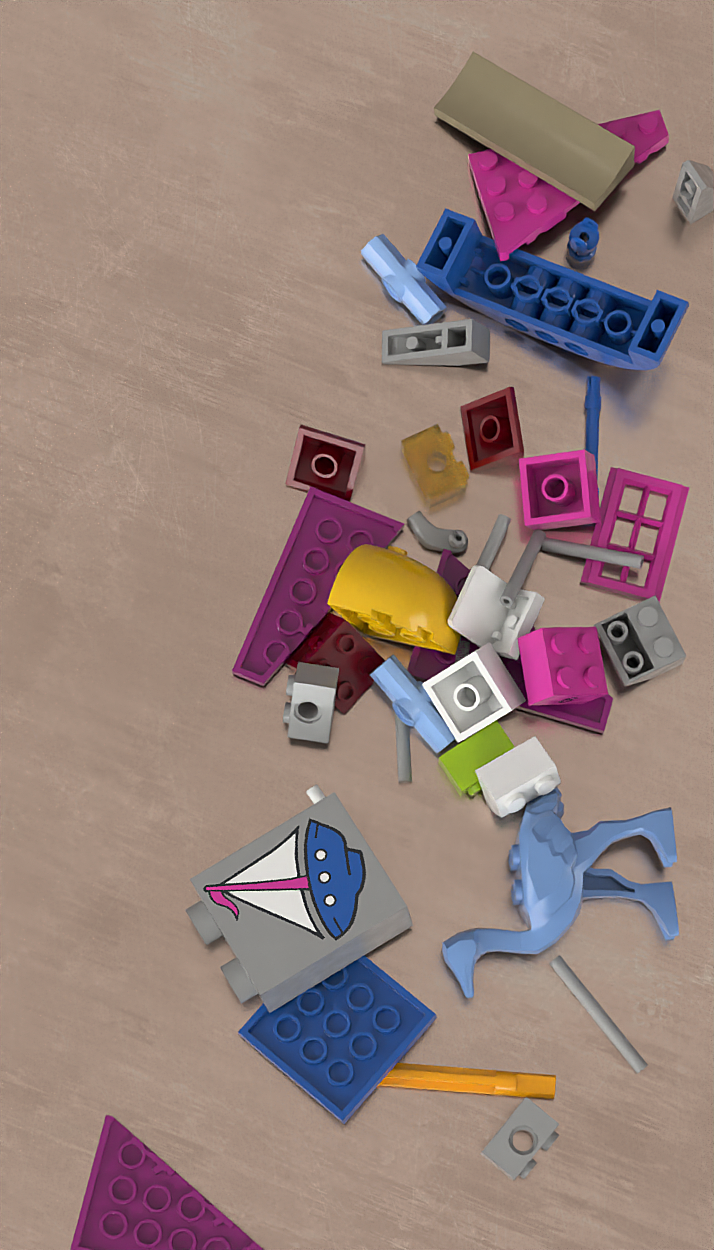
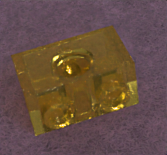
(435, 485)

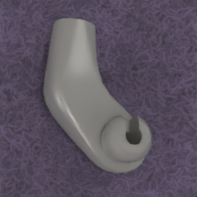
(437, 538)

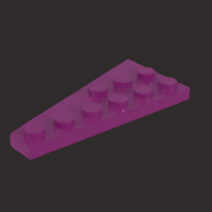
(304, 578)

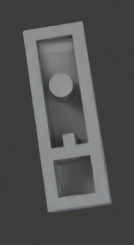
(695, 190)
(437, 344)

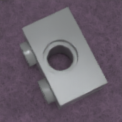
(312, 702)
(525, 1118)

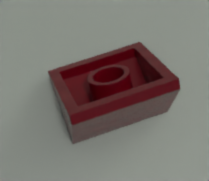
(493, 431)
(326, 462)

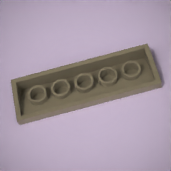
(536, 132)

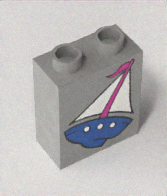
(297, 904)

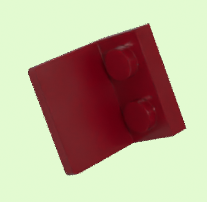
(340, 646)

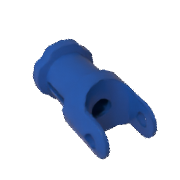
(584, 230)

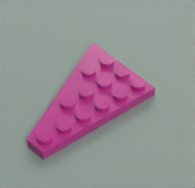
(524, 205)

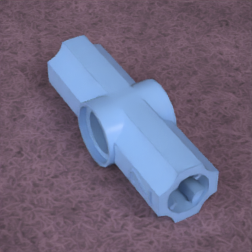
(403, 280)
(412, 703)

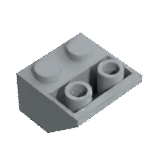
(640, 642)

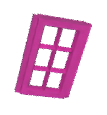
(665, 540)

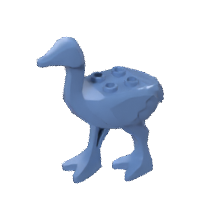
(557, 876)

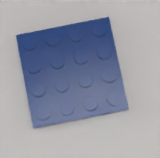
(341, 1035)

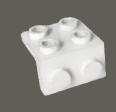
(484, 619)

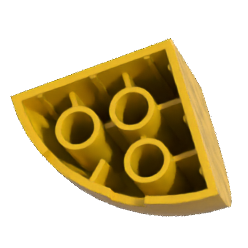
(395, 598)

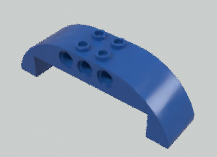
(550, 298)

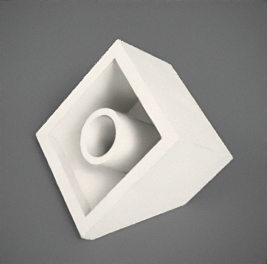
(474, 692)
(517, 777)

